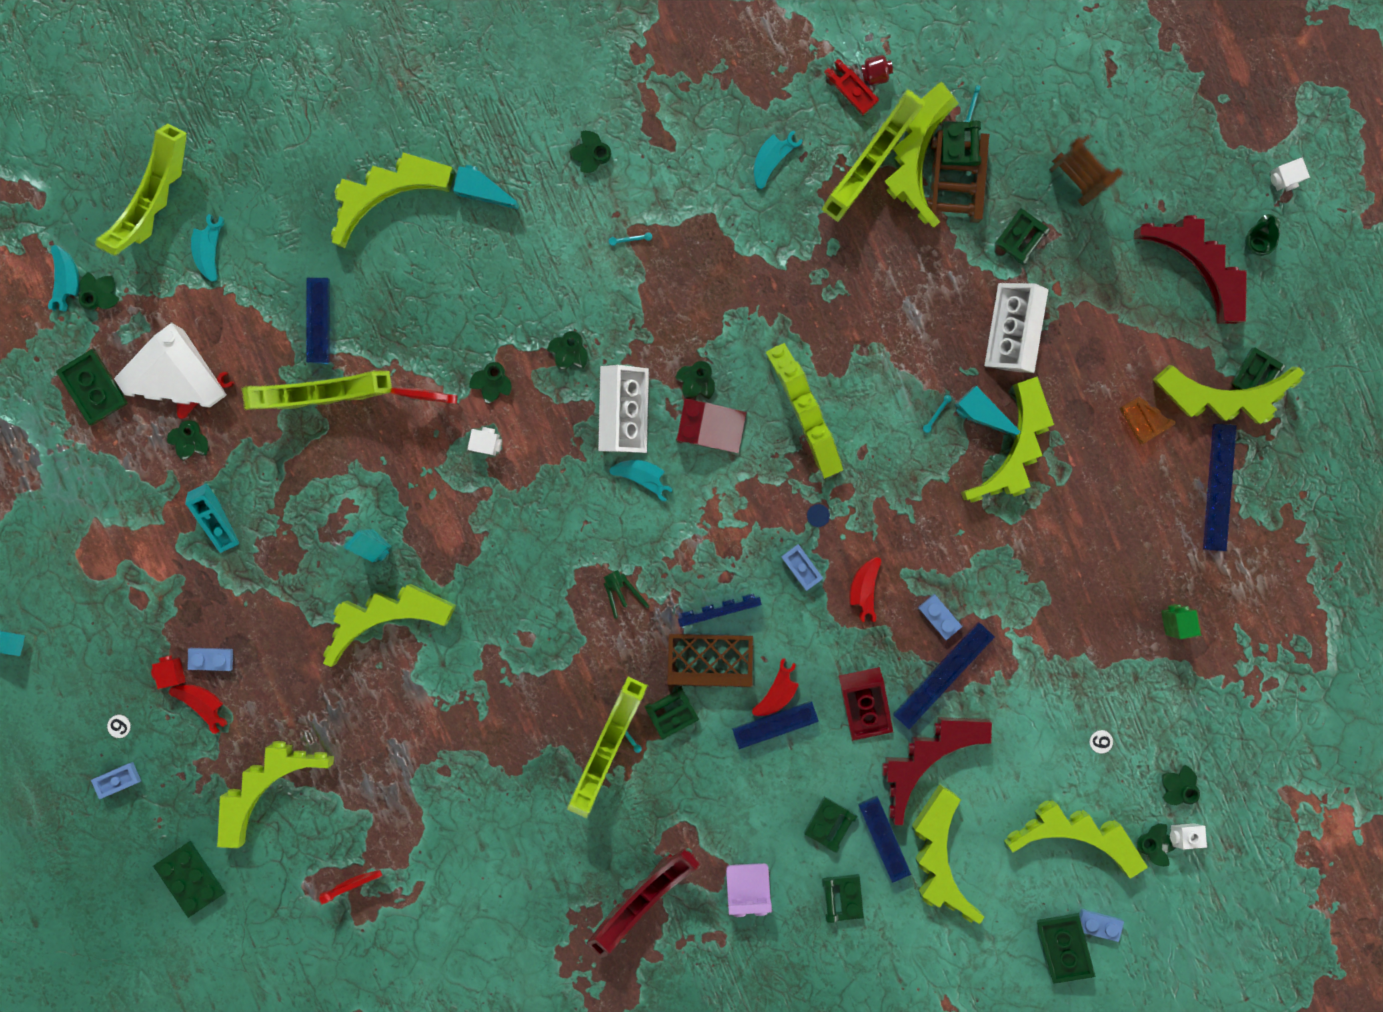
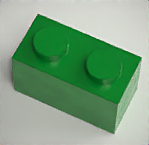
(1180, 622)

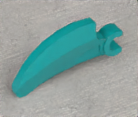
(770, 155)
(204, 247)
(65, 278)
(642, 473)

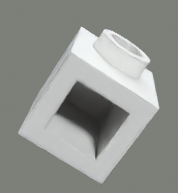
(1289, 175)
(485, 441)
(1188, 836)

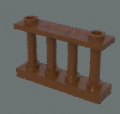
(1085, 170)
(975, 188)

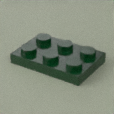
(91, 387)
(189, 879)
(1066, 948)

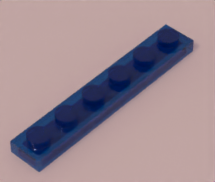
(1219, 487)
(943, 675)

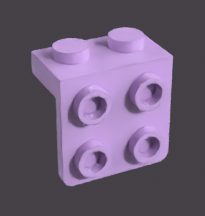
(748, 889)

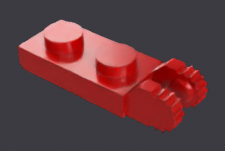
(852, 88)

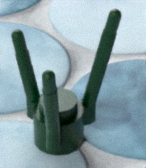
(614, 582)

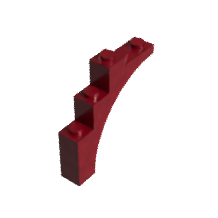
(1208, 257)
(905, 772)
(644, 895)

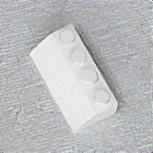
(1016, 327)
(623, 409)

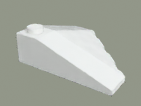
(170, 370)

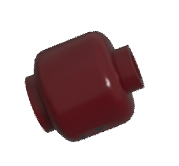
(876, 70)

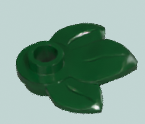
(587, 152)
(100, 289)
(566, 353)
(694, 382)
(491, 385)
(188, 443)
(1178, 785)
(1159, 845)

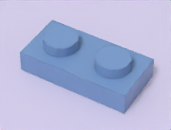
(802, 567)
(939, 617)
(210, 659)
(116, 780)
(1101, 925)

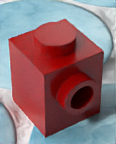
(168, 672)

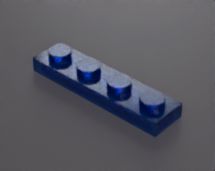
(317, 320)
(727, 607)
(775, 724)
(884, 839)

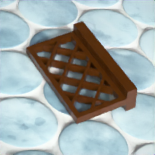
(710, 679)

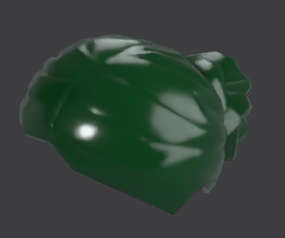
(1264, 236)

